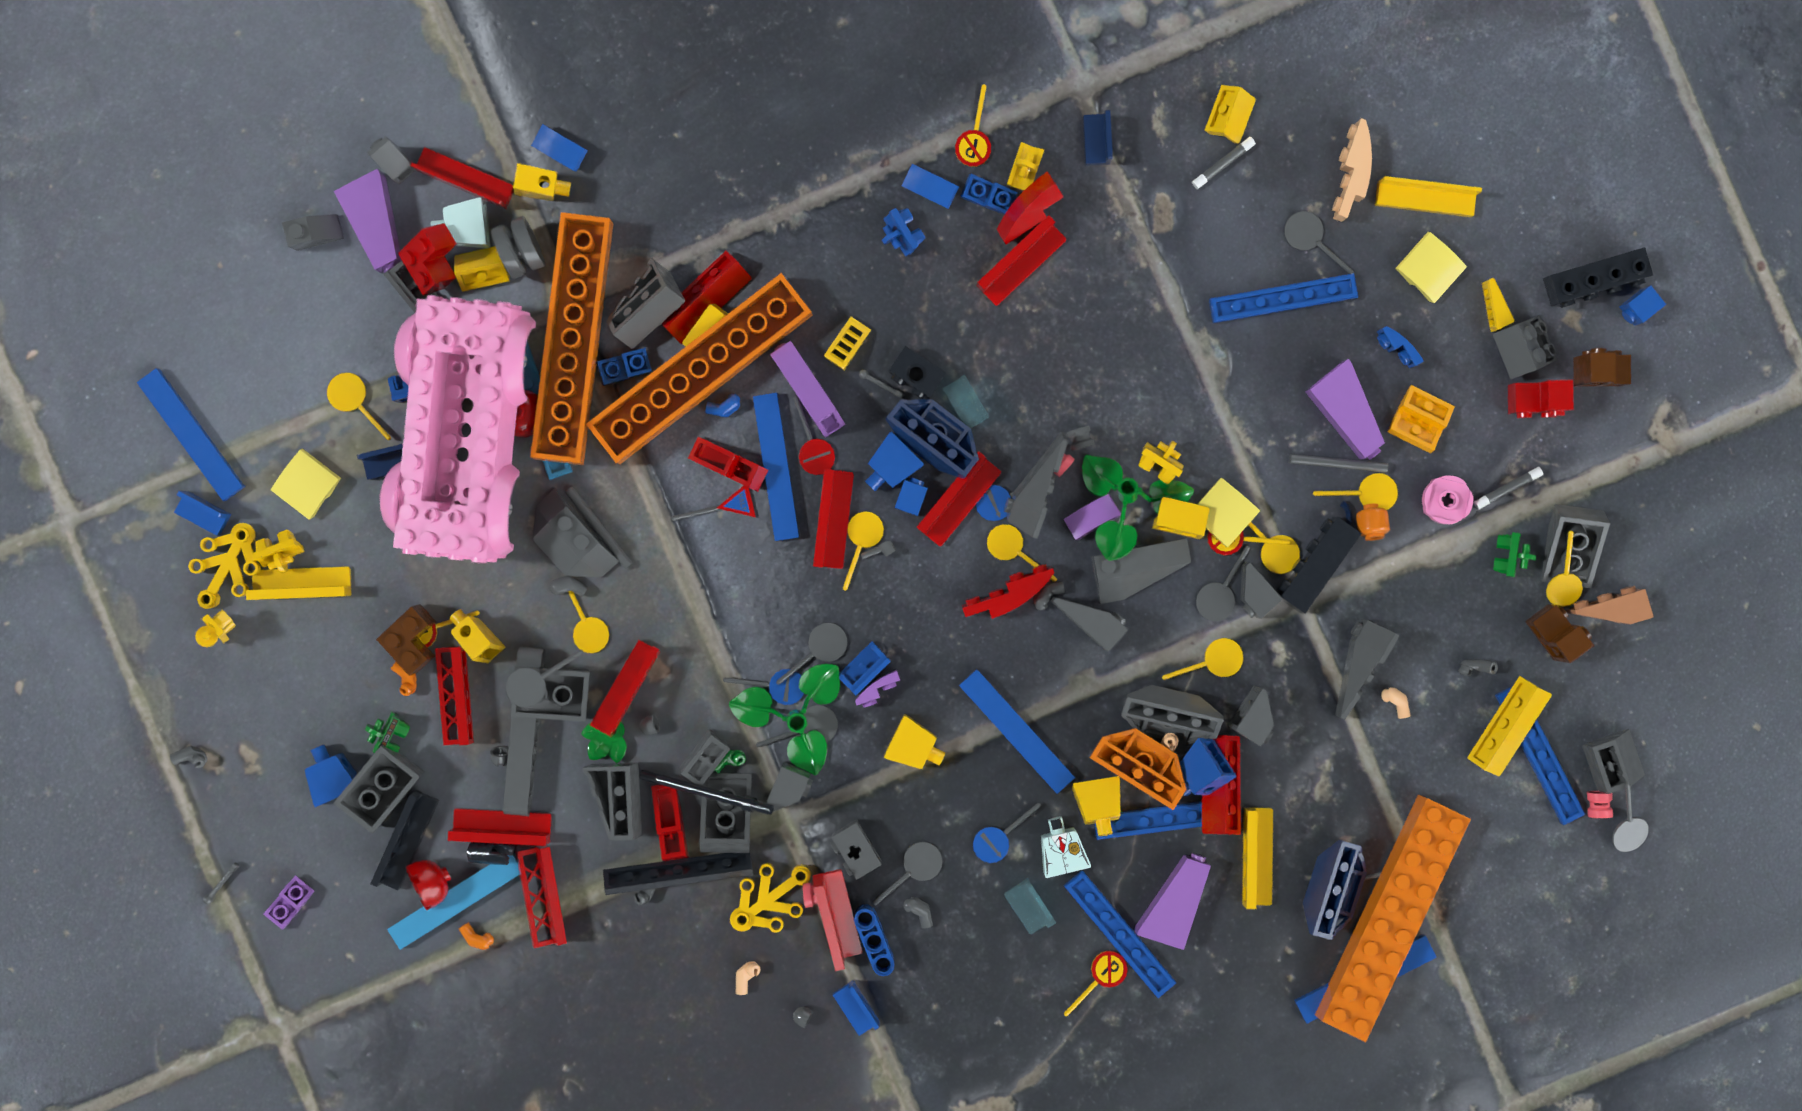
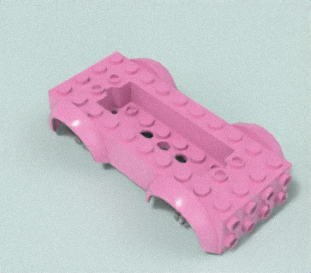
(444, 356)

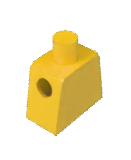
(528, 181)
(475, 637)
(913, 745)
(1099, 802)

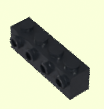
(1597, 277)

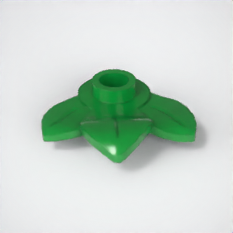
(602, 744)

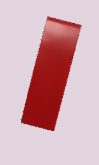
(1028, 208)
(728, 464)
(669, 823)

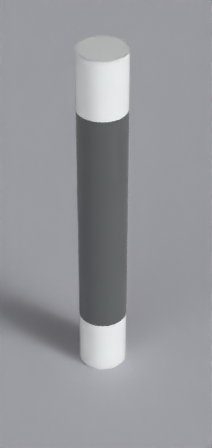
(1223, 163)
(1508, 488)

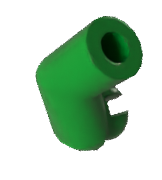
(733, 757)

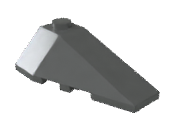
(1029, 500)
(1138, 569)

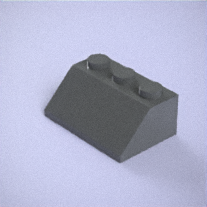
(378, 788)

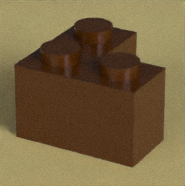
(1602, 368)
(1558, 636)
(403, 640)

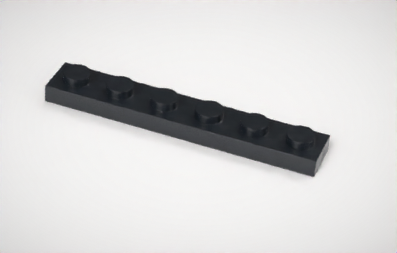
(676, 872)

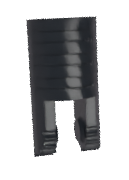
(490, 853)

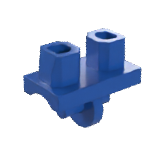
(898, 232)

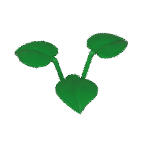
(1104, 474)
(809, 749)

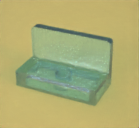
(966, 402)
(1029, 907)

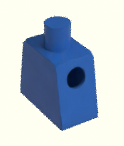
(892, 463)
(1205, 768)
(328, 776)

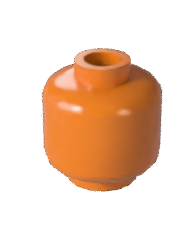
(1373, 522)

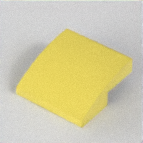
(1431, 267)
(305, 484)
(1228, 512)

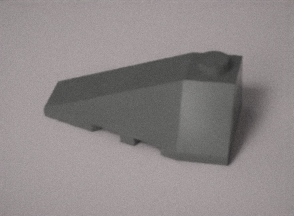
(1366, 649)

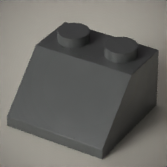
(1254, 717)
(789, 786)

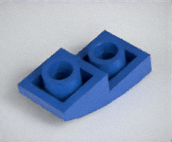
(559, 147)
(930, 186)
(988, 194)
(1391, 340)
(624, 367)

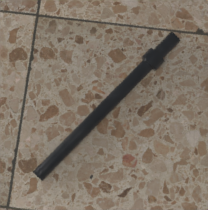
(747, 803)

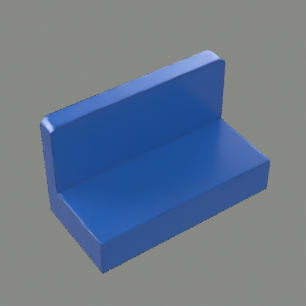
(202, 512)
(856, 1008)

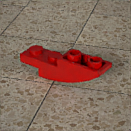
(1020, 590)

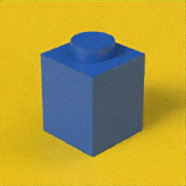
(1642, 306)
(911, 496)

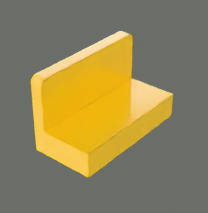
(1230, 113)
(479, 269)
(1181, 518)

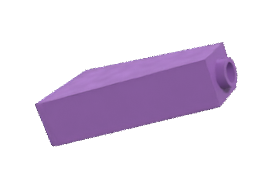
(372, 218)
(807, 388)
(1347, 409)
(1175, 905)

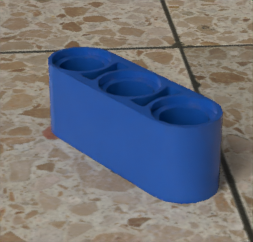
(874, 951)

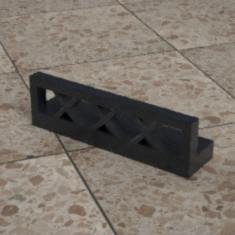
(405, 840)

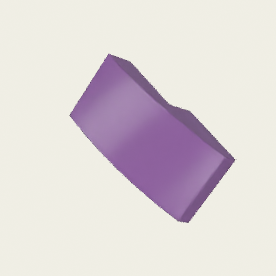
(1092, 516)
(871, 693)
(289, 902)

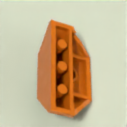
(1142, 764)

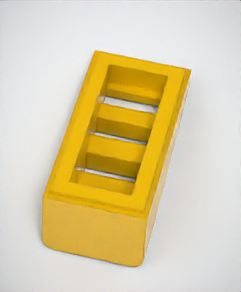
(1496, 306)
(710, 317)
(840, 338)

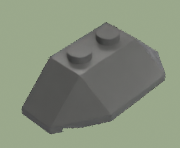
(569, 539)
(1165, 711)

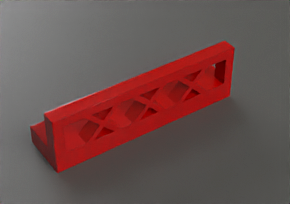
(625, 688)
(460, 694)
(550, 894)

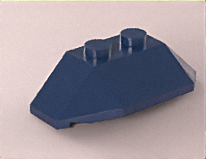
(934, 435)
(1334, 889)

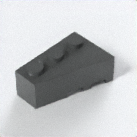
(646, 306)
(618, 798)

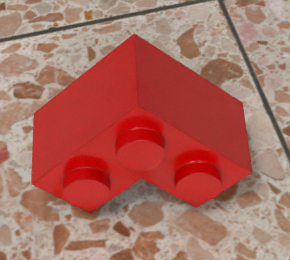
(426, 258)
(1544, 398)

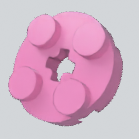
(1459, 492)

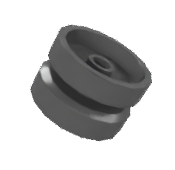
(518, 248)

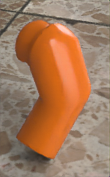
(408, 683)
(475, 940)

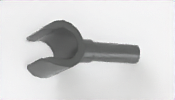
(886, 547)

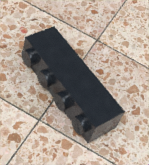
(1319, 564)

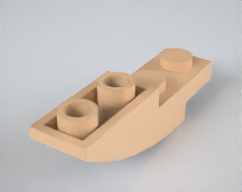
(1356, 161)

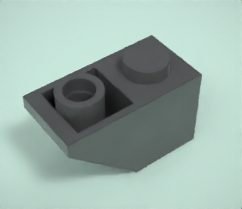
(391, 159)

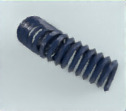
(1348, 514)

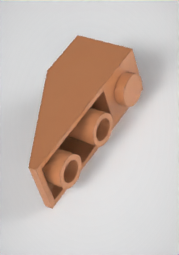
(1623, 608)

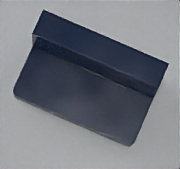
(1097, 138)
(379, 462)

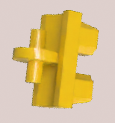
(1025, 166)
(1153, 455)
(279, 554)
(215, 628)

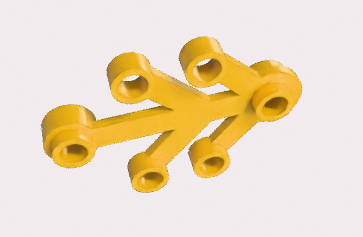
(227, 562)
(767, 900)

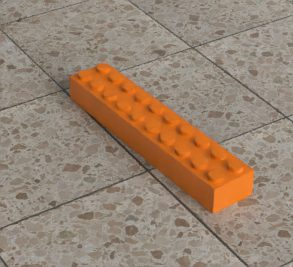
(572, 338)
(699, 369)
(1392, 917)

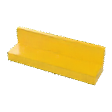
(1426, 196)
(301, 583)
(1509, 726)
(1257, 857)

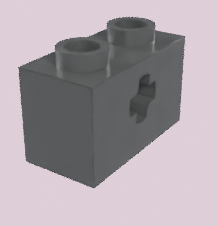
(868, 857)

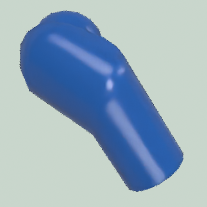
(724, 409)

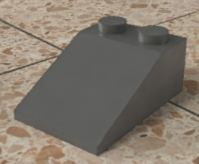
(1589, 536)
(1099, 625)
(563, 699)
(724, 825)

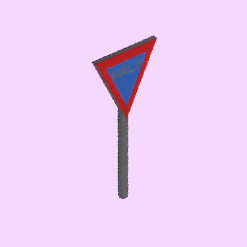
(738, 503)

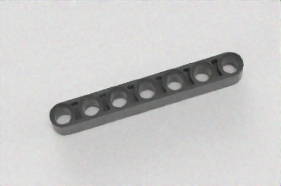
(522, 748)

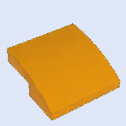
(1421, 419)

